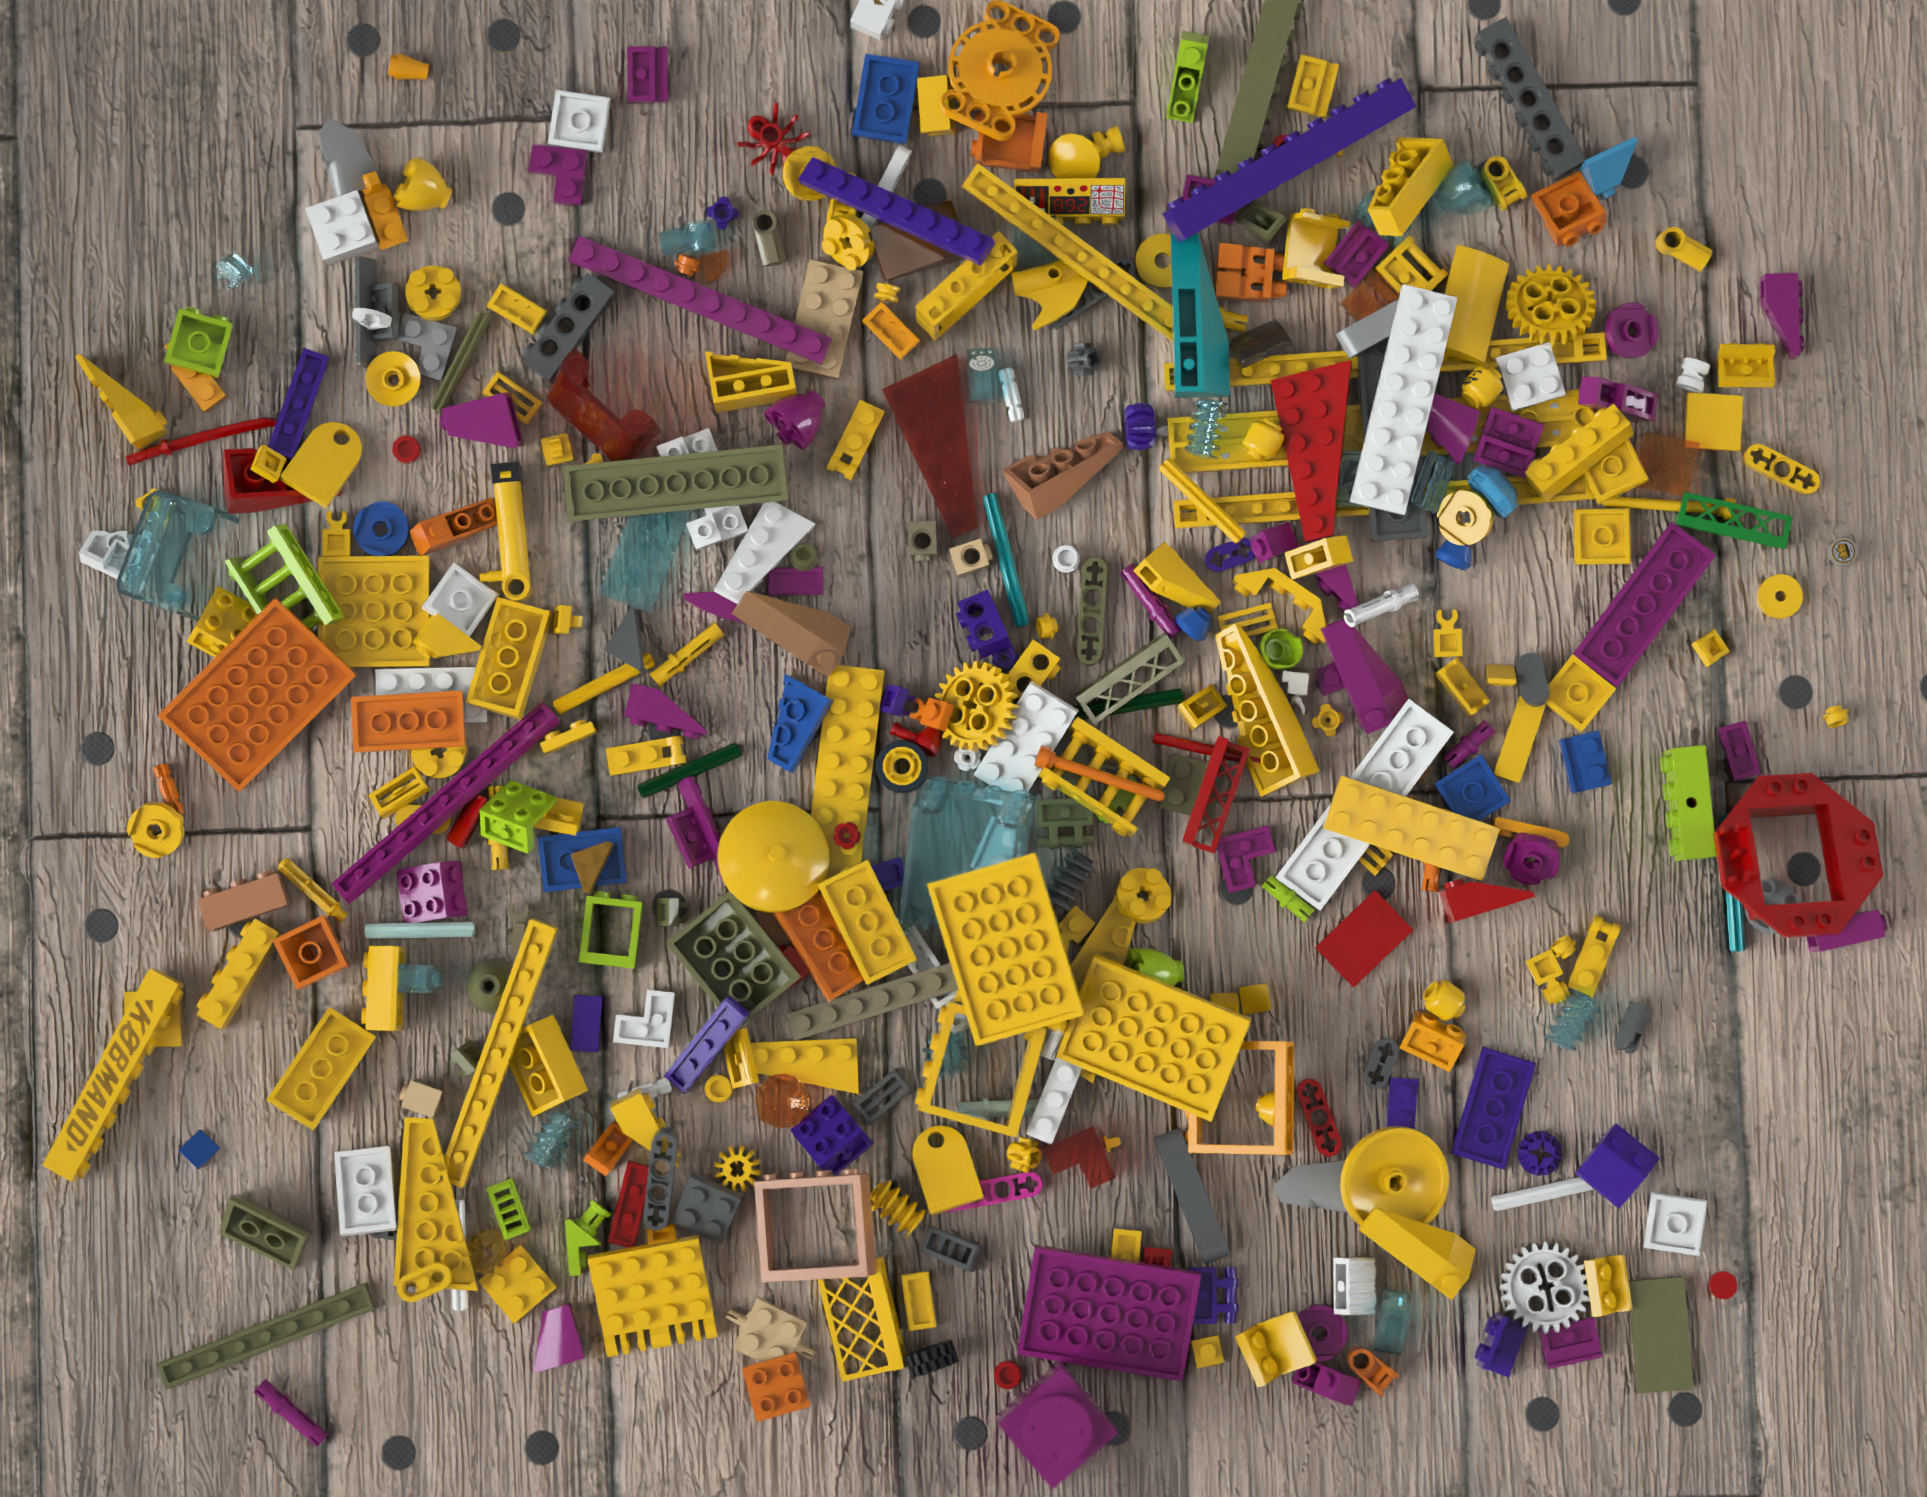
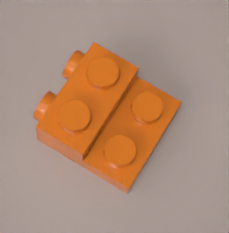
(1569, 210)

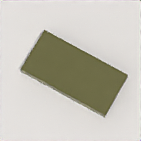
(1660, 1335)

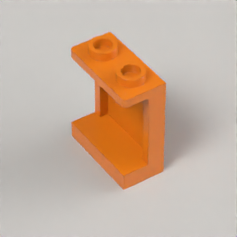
(1019, 152)

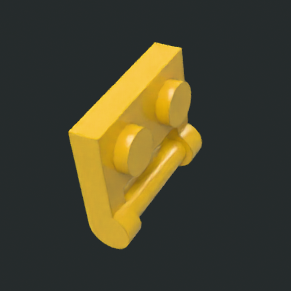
(1399, 271)

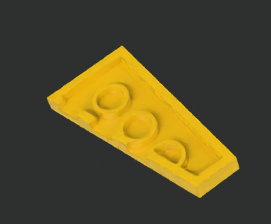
(814, 1062)

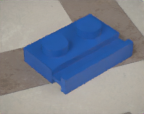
(1585, 762)

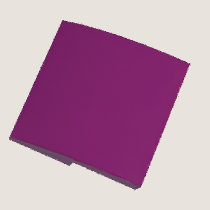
(1508, 442)

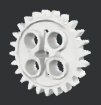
(1520, 1293)

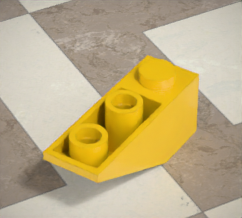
(1170, 577)
(638, 1120)

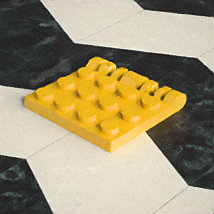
(651, 1290)

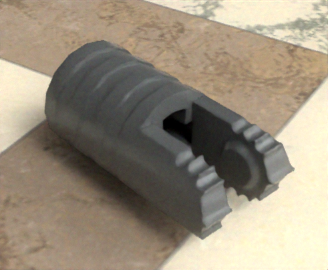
(1633, 1026)

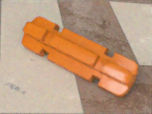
(168, 787)

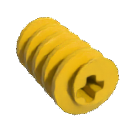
(896, 1207)

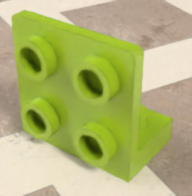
(513, 813)

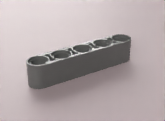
(1192, 1196)

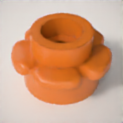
(687, 264)

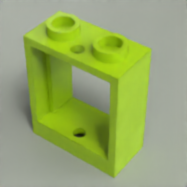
(627, 901)

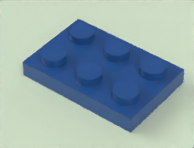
(885, 99)
(558, 867)

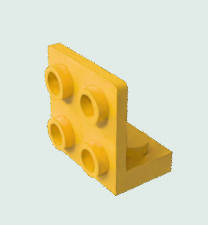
(221, 621)
(1275, 1347)

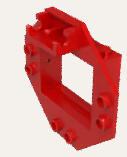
(1846, 843)

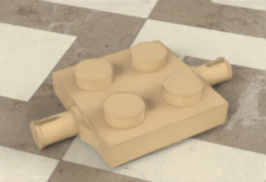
(769, 1332)

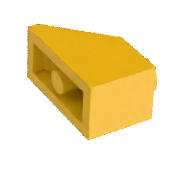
(1319, 556)
(443, 639)

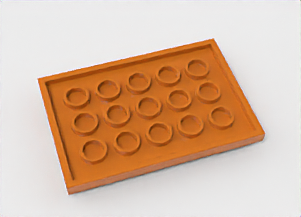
(257, 694)

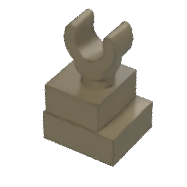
(1300, 683)

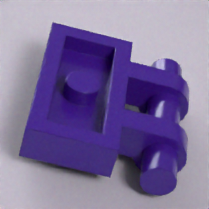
(1207, 1304)

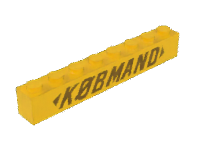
(113, 1075)

